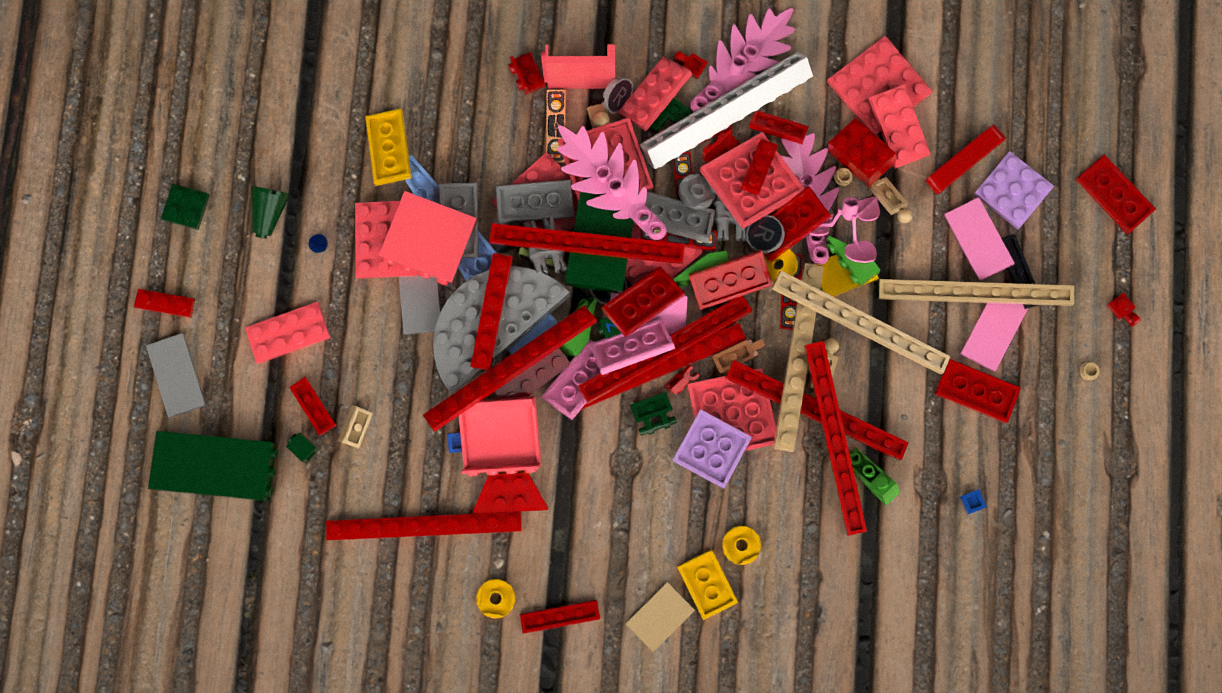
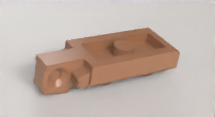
(741, 353)

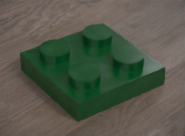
(185, 207)

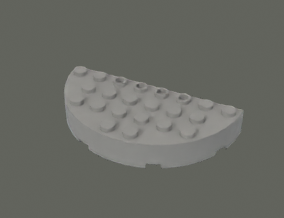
(527, 303)

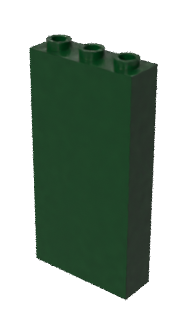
(598, 271)
(213, 466)

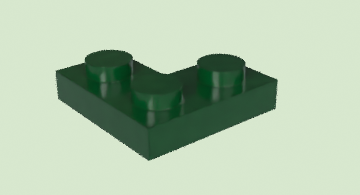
(674, 111)

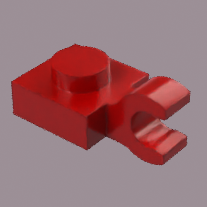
(693, 63)
(1122, 308)
(679, 381)

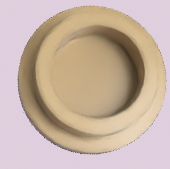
(843, 177)
(1089, 370)

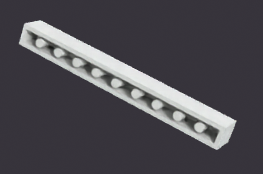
(726, 110)

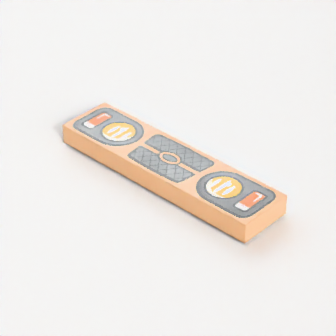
(555, 116)

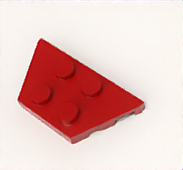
(509, 494)

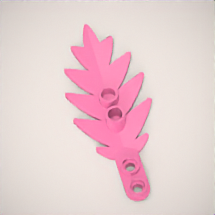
(745, 57)
(805, 169)
(607, 179)

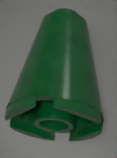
(266, 210)

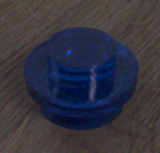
(318, 243)

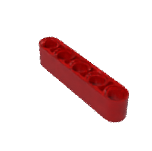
(965, 159)

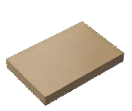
(660, 617)

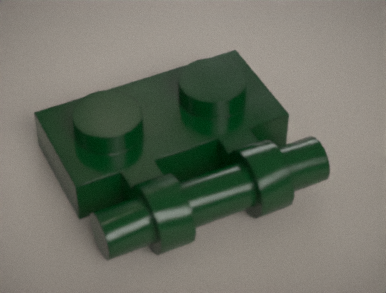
(650, 408)

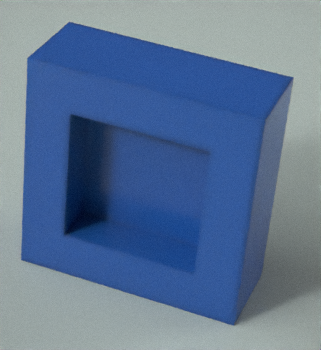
(454, 442)
(973, 501)

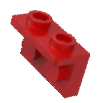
(527, 73)
(724, 143)

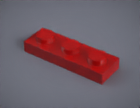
(778, 127)
(759, 166)
(164, 303)
(312, 406)

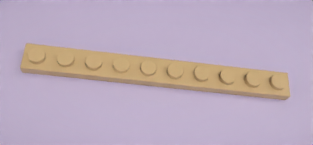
(976, 292)
(860, 322)
(797, 366)

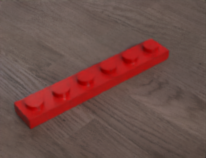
(491, 312)

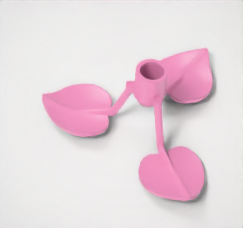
(852, 208)

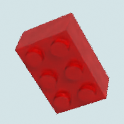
(862, 152)

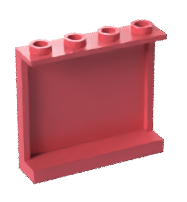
(579, 71)
(427, 238)
(500, 436)

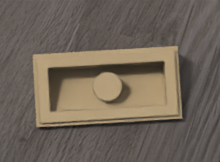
(355, 426)

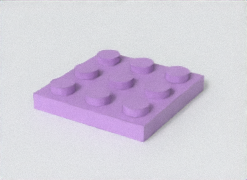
(1013, 190)
(712, 449)

